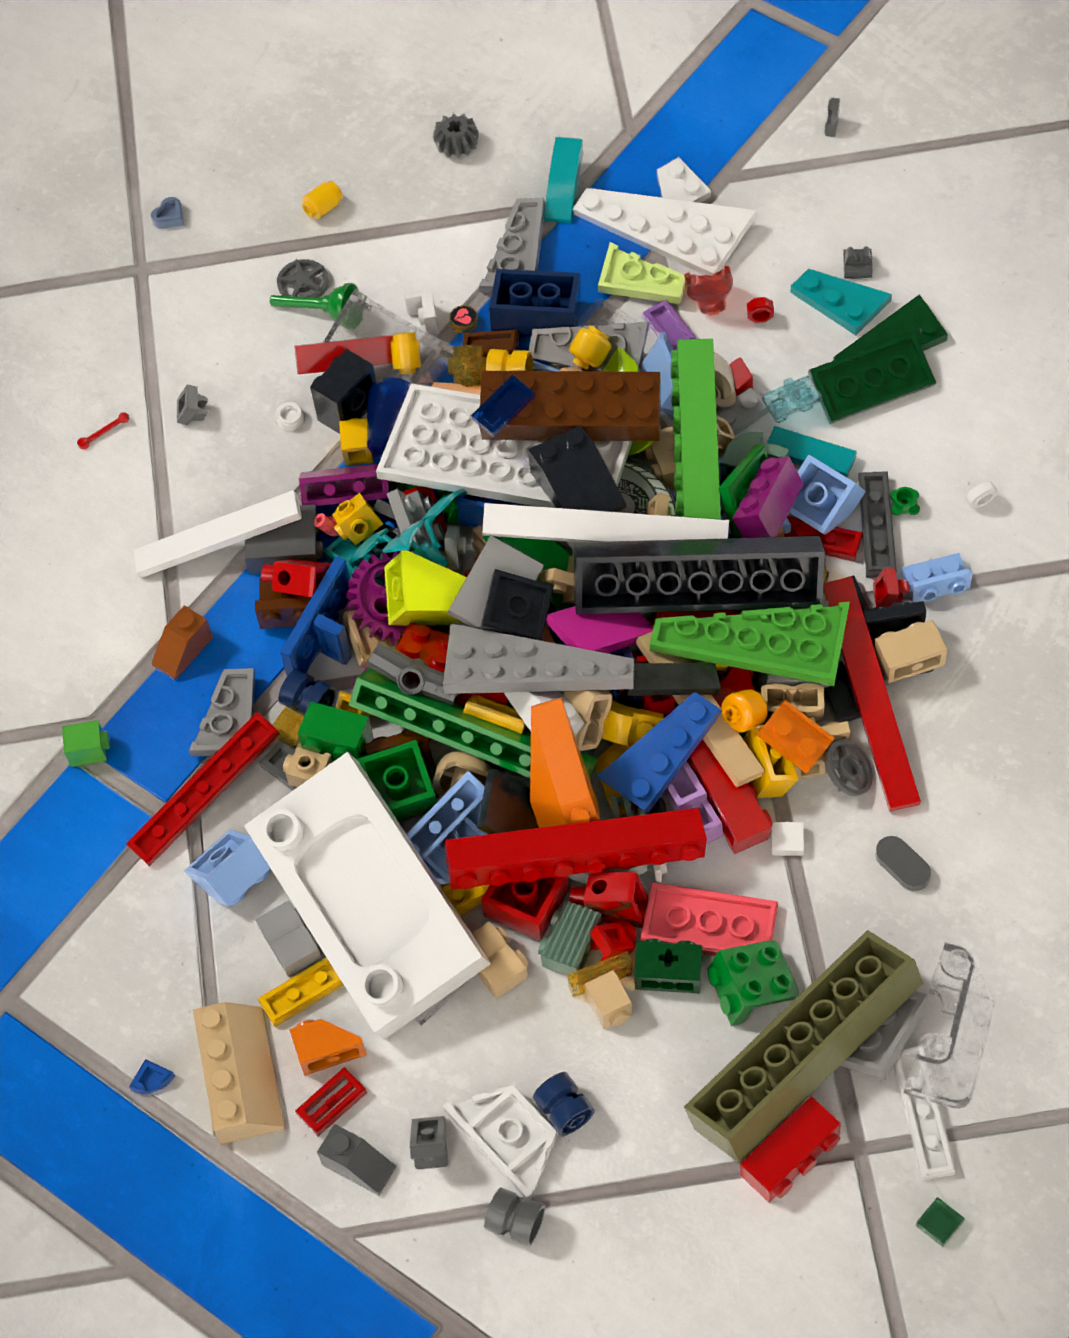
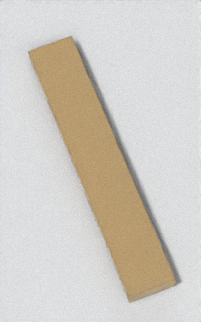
(721, 738)

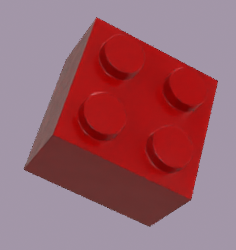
(525, 904)

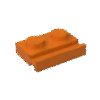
(795, 736)

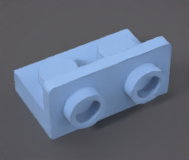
(937, 578)

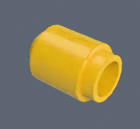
(321, 199)
(405, 352)

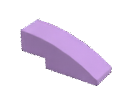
(688, 793)

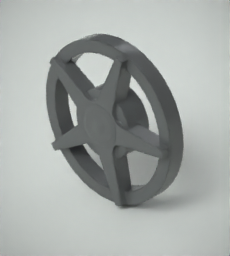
(302, 279)
(848, 768)

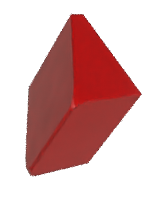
(742, 376)

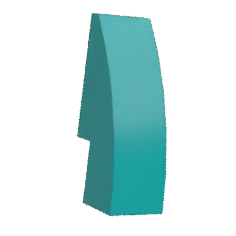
(563, 179)

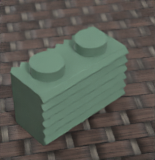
(570, 939)

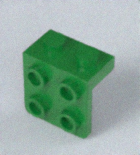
(750, 979)

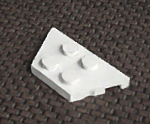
(508, 1134)

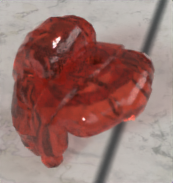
(709, 290)

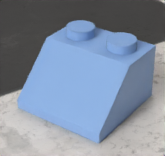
(825, 497)
(229, 868)

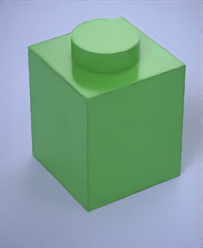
(85, 743)

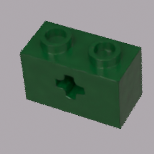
(651, 968)

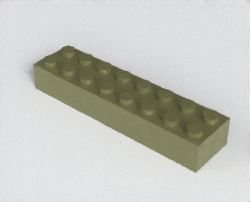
(803, 1046)

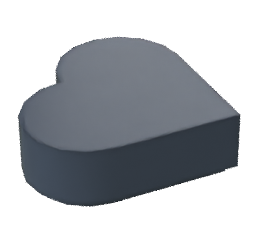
(168, 214)

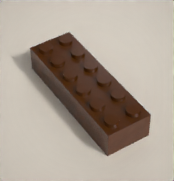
(602, 402)

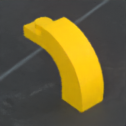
(628, 723)

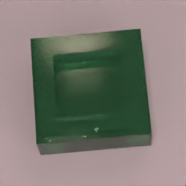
(940, 1222)

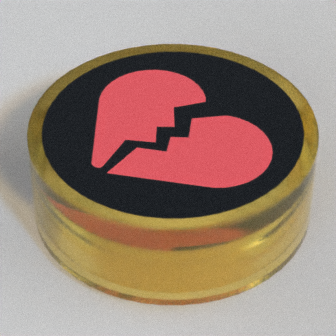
(463, 319)

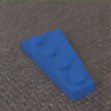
(658, 756)

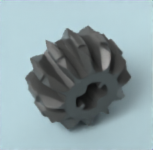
(455, 135)

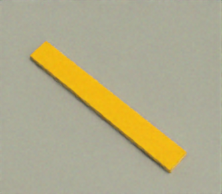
(323, 980)

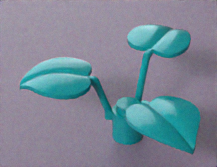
(403, 541)

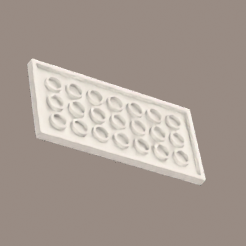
(443, 449)

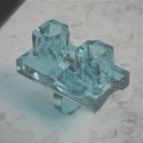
(791, 397)

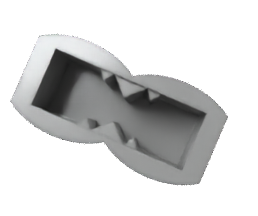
(289, 938)

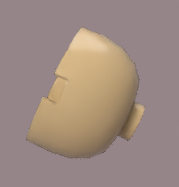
(454, 766)

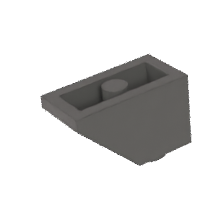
(355, 1159)

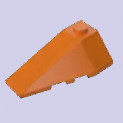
(558, 776)

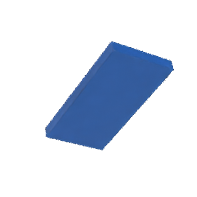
(328, 598)

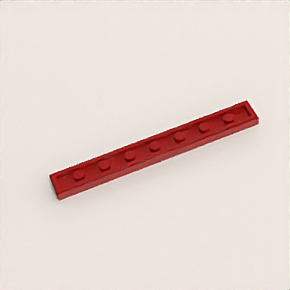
(873, 700)

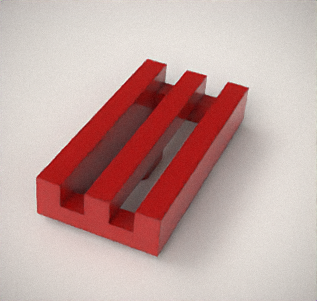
(339, 1110)

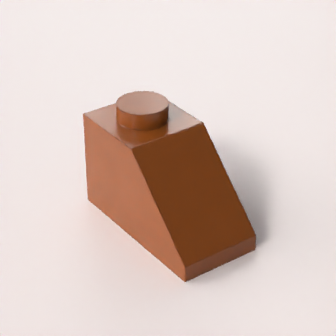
(181, 642)

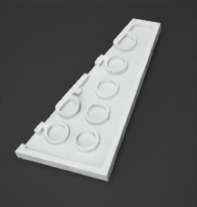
(681, 230)

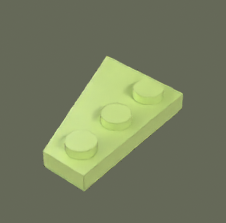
(633, 277)

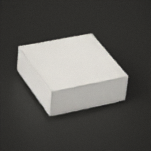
(787, 839)

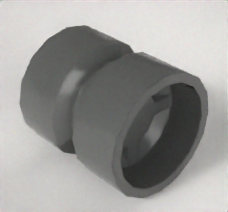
(517, 1217)

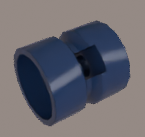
(301, 688)
(566, 1107)

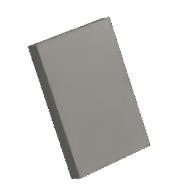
(473, 594)

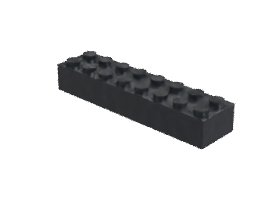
(698, 574)

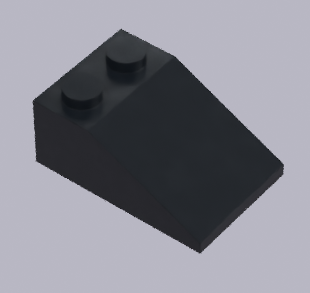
(575, 473)

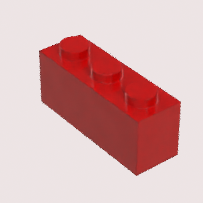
(791, 1150)

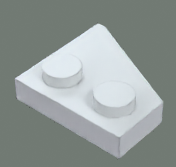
(681, 183)

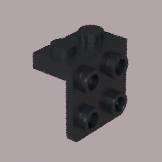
(894, 618)

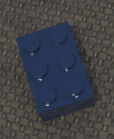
(534, 300)

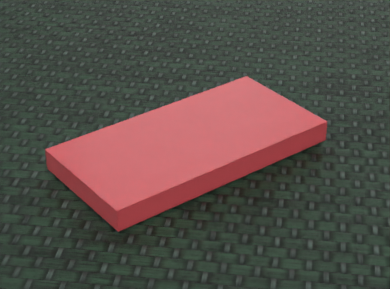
(707, 918)

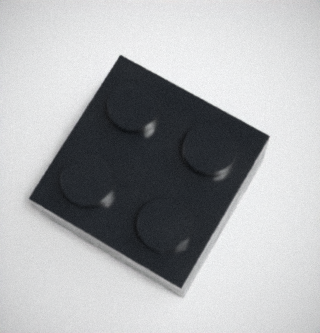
(342, 390)

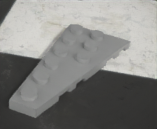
(509, 663)

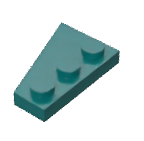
(840, 300)

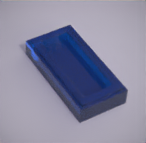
(503, 405)

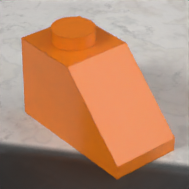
(324, 1045)

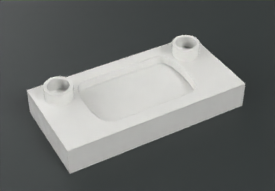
(366, 896)

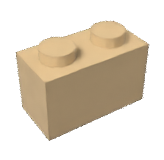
(910, 651)

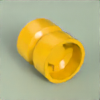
(503, 361)

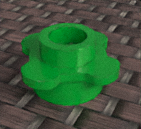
(904, 494)

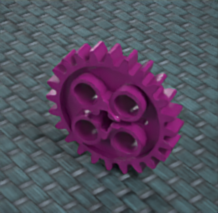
(367, 595)

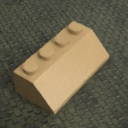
(238, 1071)

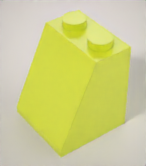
(420, 591)

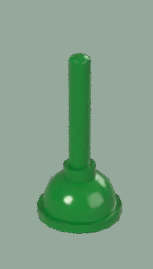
(332, 304)

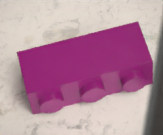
(342, 484)
(768, 499)

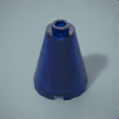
(383, 408)

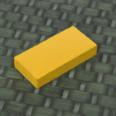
(494, 713)

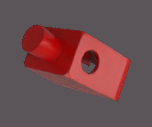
(294, 576)

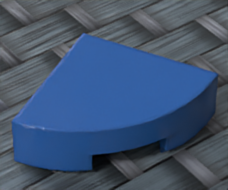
(151, 1078)

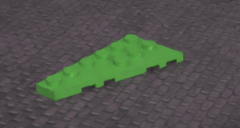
(769, 641)

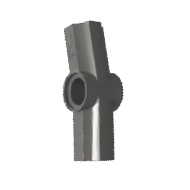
(396, 667)

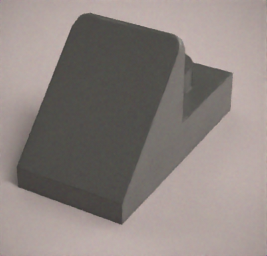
(429, 1142)

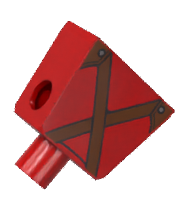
(614, 896)

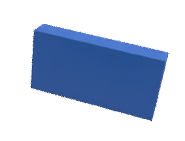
(332, 639)

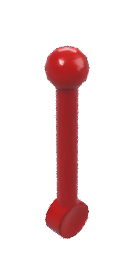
(83, 443)

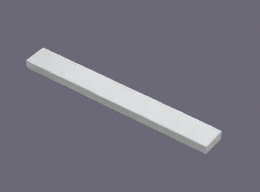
(594, 526)

